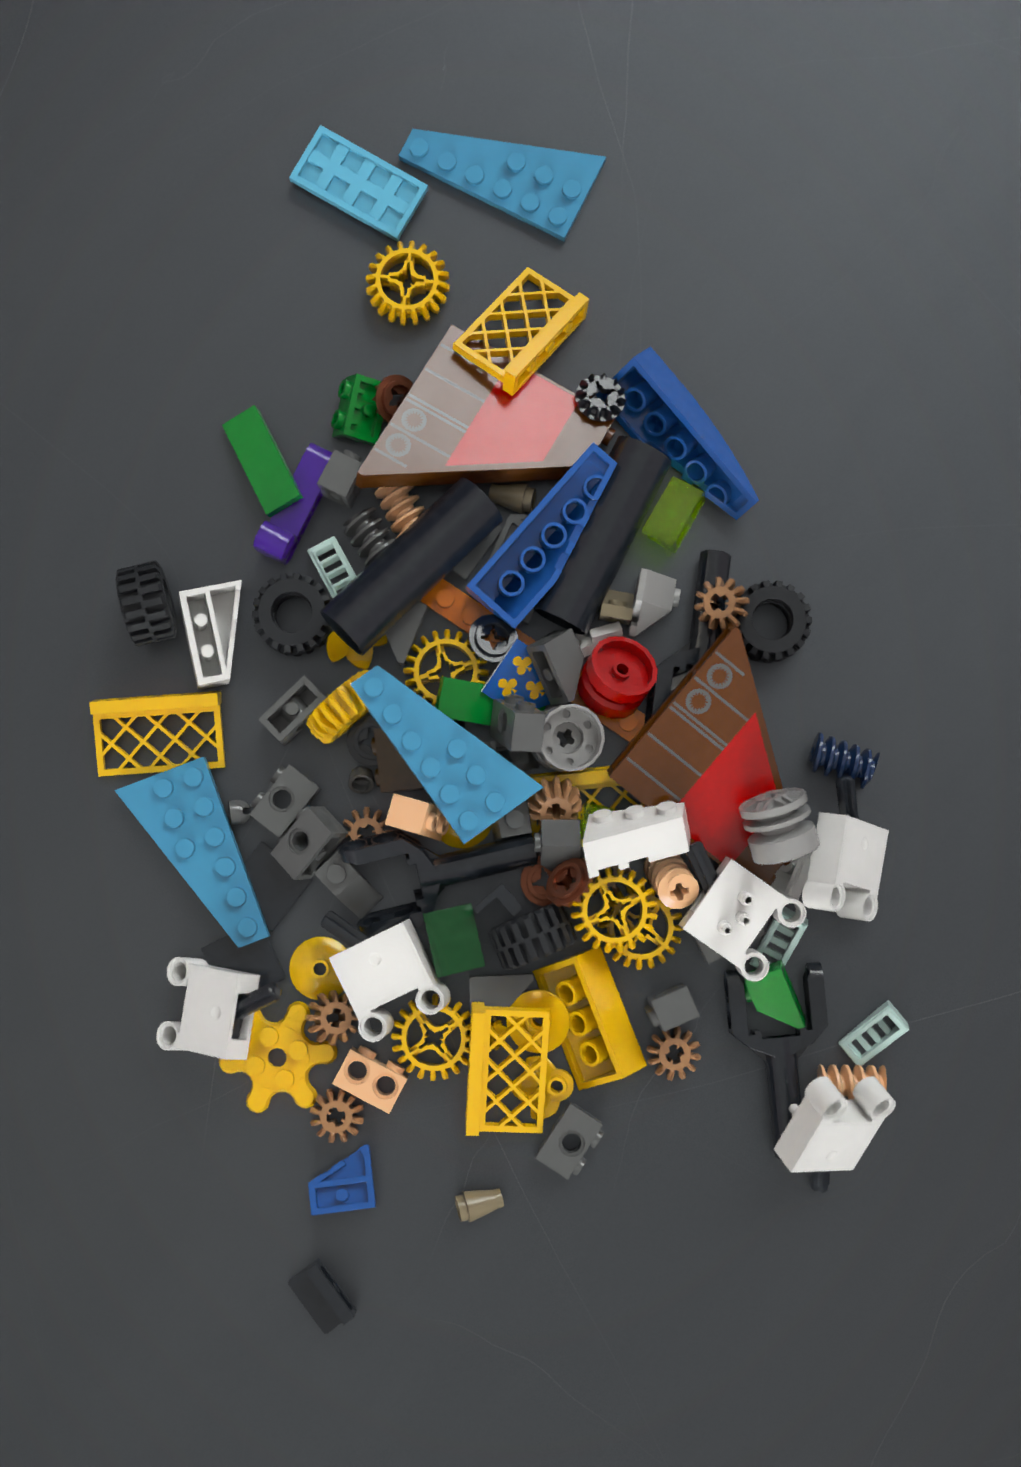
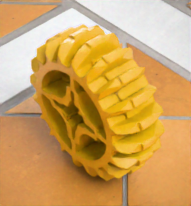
(419, 285)
(431, 675)
(337, 712)
(626, 933)
(662, 943)
(449, 1059)

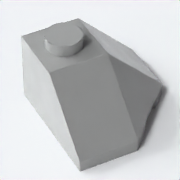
(652, 601)

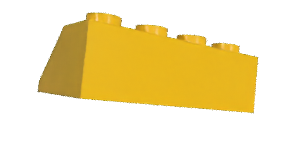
(600, 1035)

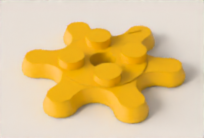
(300, 1058)

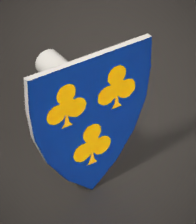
(516, 677)

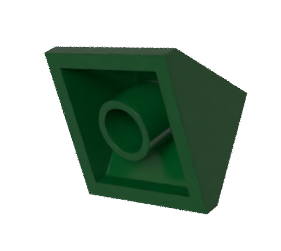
(454, 940)

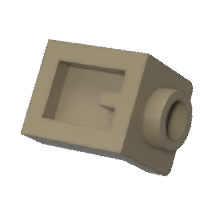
(617, 607)

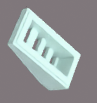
(322, 548)
(789, 947)
(881, 1042)

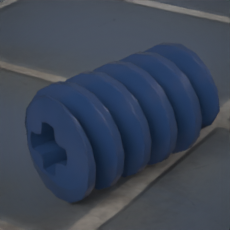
(842, 759)

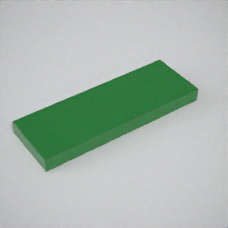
(262, 461)
(465, 701)

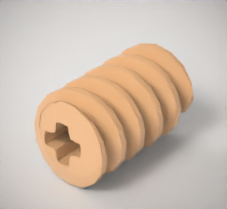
(399, 506)
(672, 881)
(847, 1080)

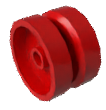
(617, 677)

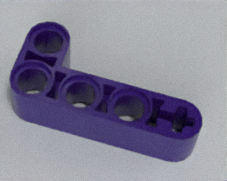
(285, 529)

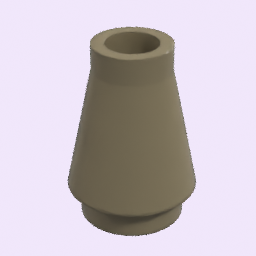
(515, 497)
(477, 1203)

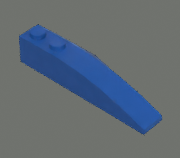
(673, 422)
(543, 542)

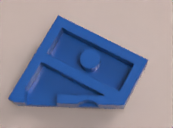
(344, 1186)

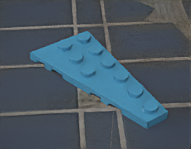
(522, 180)
(456, 769)
(193, 831)

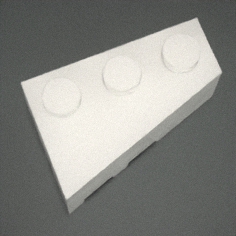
(210, 630)
(634, 834)

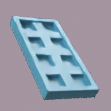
(358, 183)

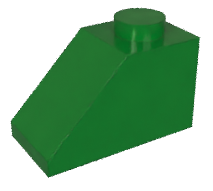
(776, 996)

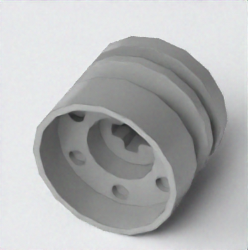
(583, 737)
(779, 826)

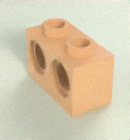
(416, 817)
(367, 1086)

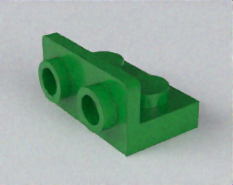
(357, 411)

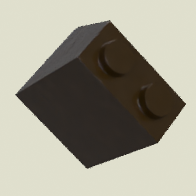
(392, 771)

